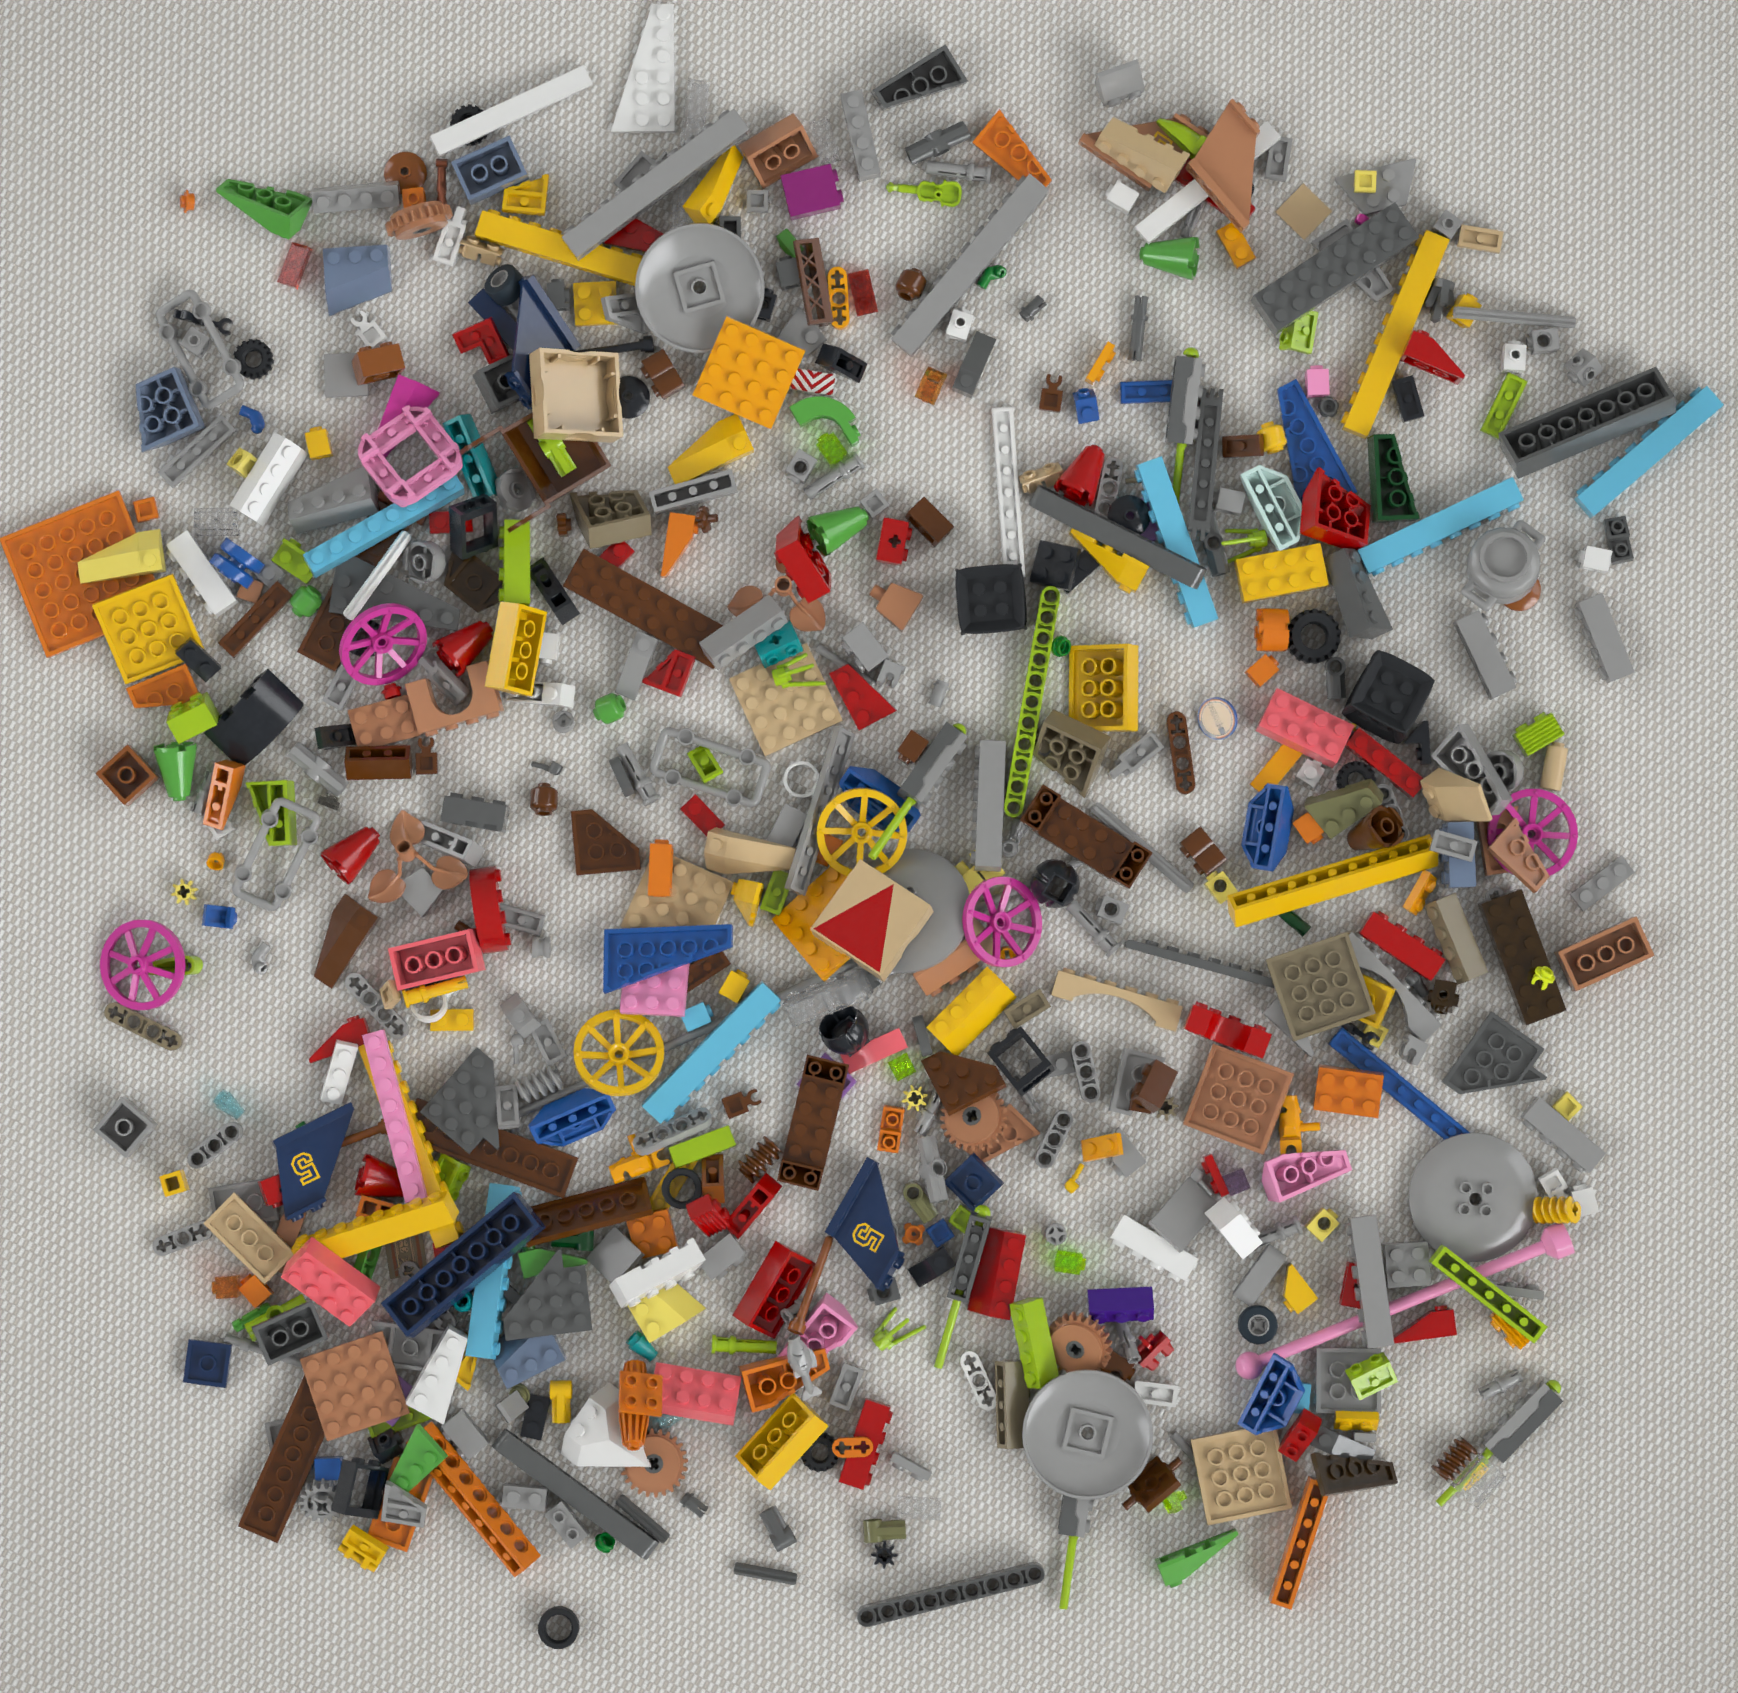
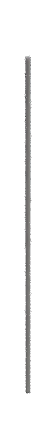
(711, 1026)

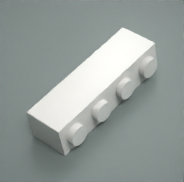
(202, 574)
(1153, 1247)

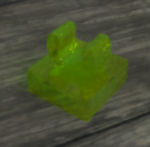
(902, 1067)
(1172, 1502)

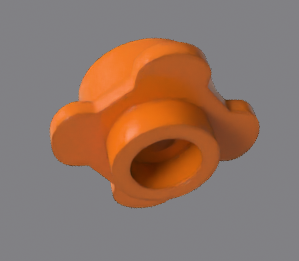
(187, 201)
(908, 1238)

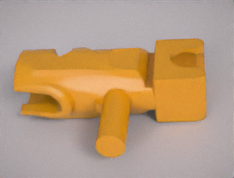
(1291, 1126)
(635, 1164)

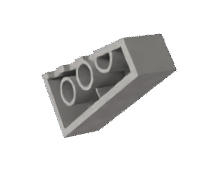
(335, 502)
(1465, 757)

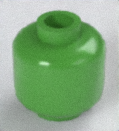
(306, 601)
(609, 708)

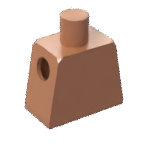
(896, 604)

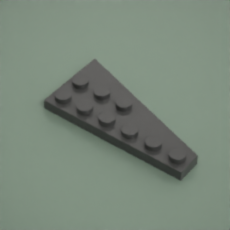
(354, 572)

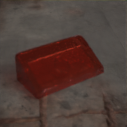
(294, 265)

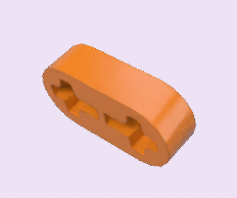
(851, 1441)

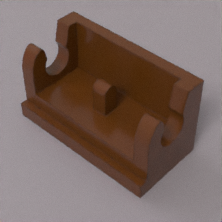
(929, 521)

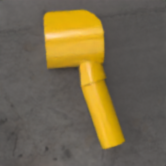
(1071, 1185)

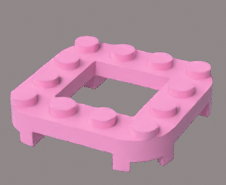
(398, 429)

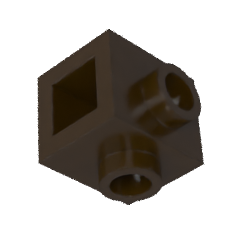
(1443, 996)

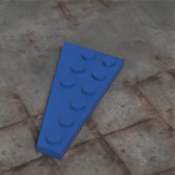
(1307, 441)

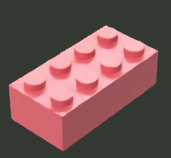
(1304, 728)
(436, 959)
(330, 1281)
(699, 1393)

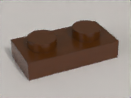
(1242, 446)

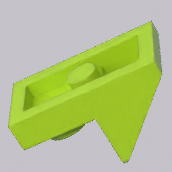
(704, 763)

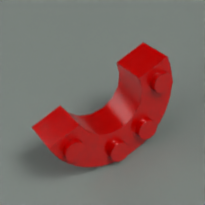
(487, 910)
(1227, 1030)

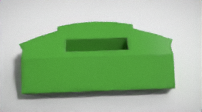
(785, 241)

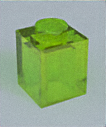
(831, 448)
(1069, 1262)

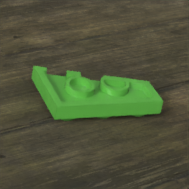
(417, 1460)

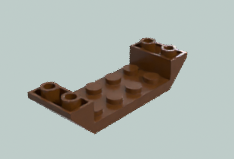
(1085, 838)
(813, 1122)

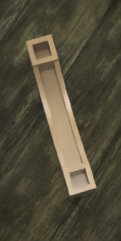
(1163, 1013)

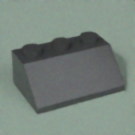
(289, 1332)

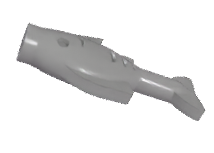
(801, 1361)

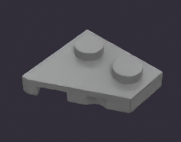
(624, 311)
(402, 1507)

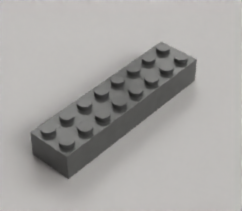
(1334, 268)
(1587, 422)

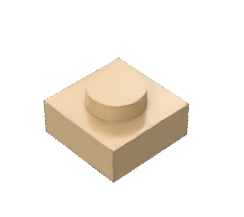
(390, 995)

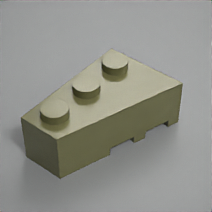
(1344, 806)

